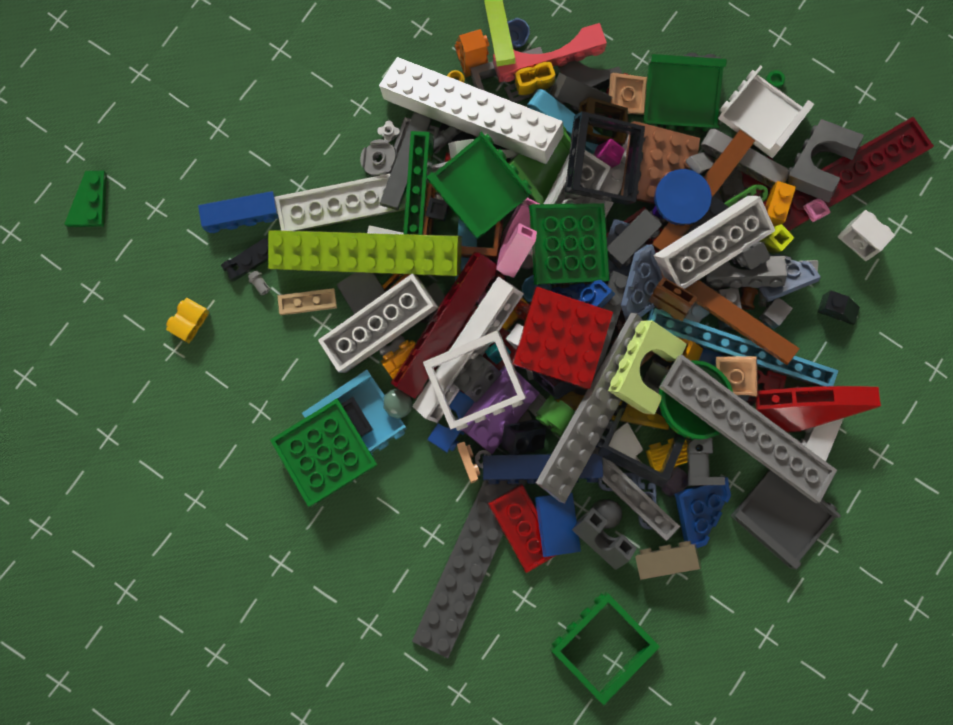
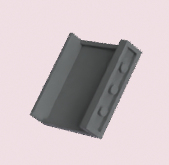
(783, 518)

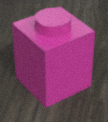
(609, 153)

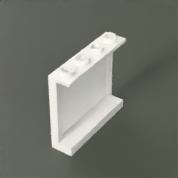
(763, 113)

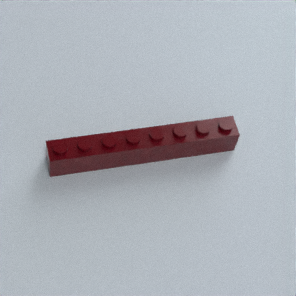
(445, 323)

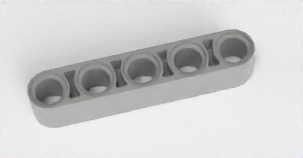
(751, 164)

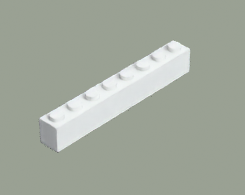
(486, 319)

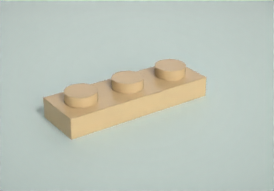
(307, 301)

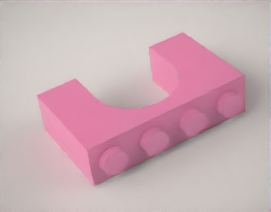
(516, 240)

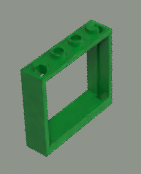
(627, 671)

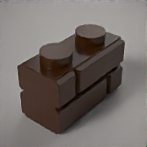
(672, 299)

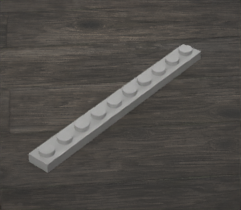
(627, 490)

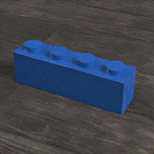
(238, 212)

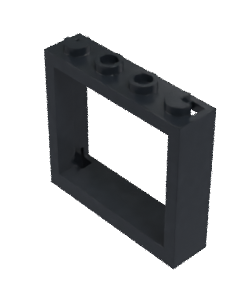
(577, 151)
(632, 465)

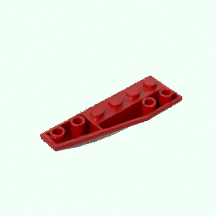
(813, 406)

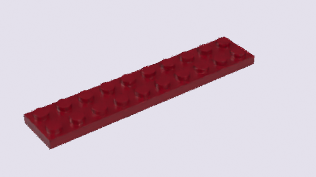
(870, 164)

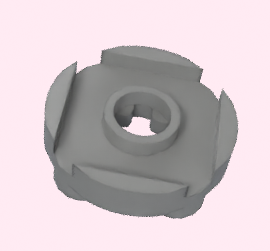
(377, 148)

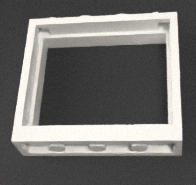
(460, 351)

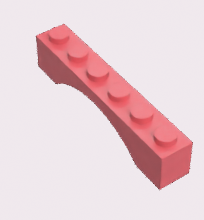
(587, 43)

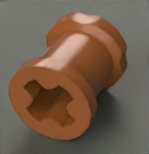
(748, 297)

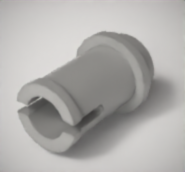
(259, 283)

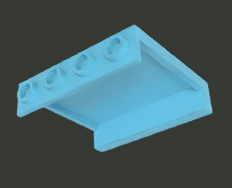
(371, 402)

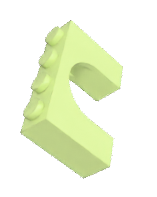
(627, 381)

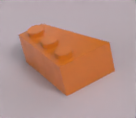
(472, 50)

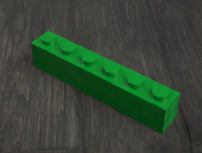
(418, 169)

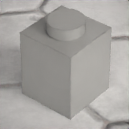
(775, 313)

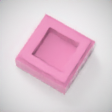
(816, 209)

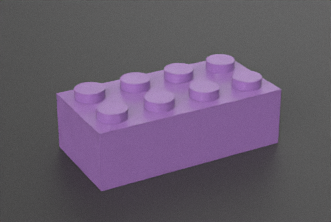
(490, 431)

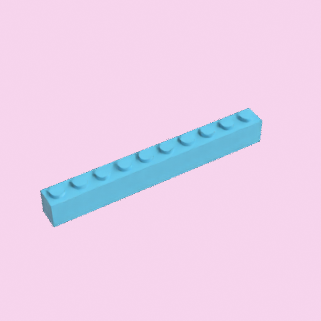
(736, 346)

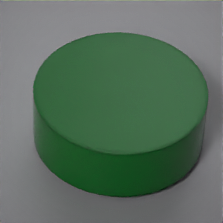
(776, 78)

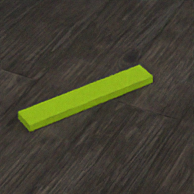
(499, 32)

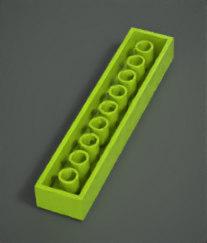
(365, 252)

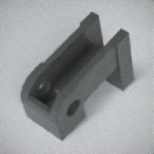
(699, 464)

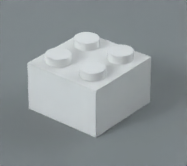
(866, 235)

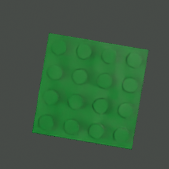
(569, 243)
(323, 452)

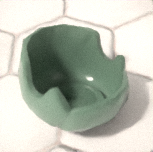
(397, 403)

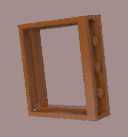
(466, 251)

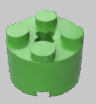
(555, 414)

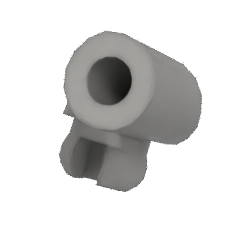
(394, 346)

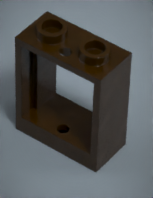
(618, 112)

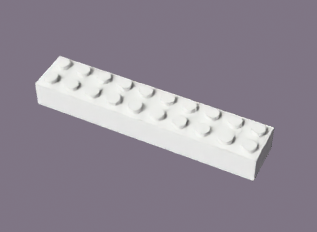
(472, 110)

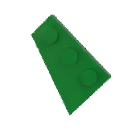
(89, 201)

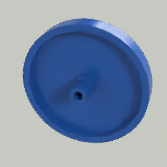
(682, 197)

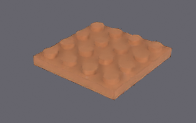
(662, 153)

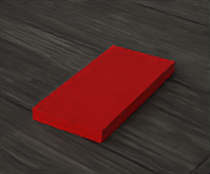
(520, 526)

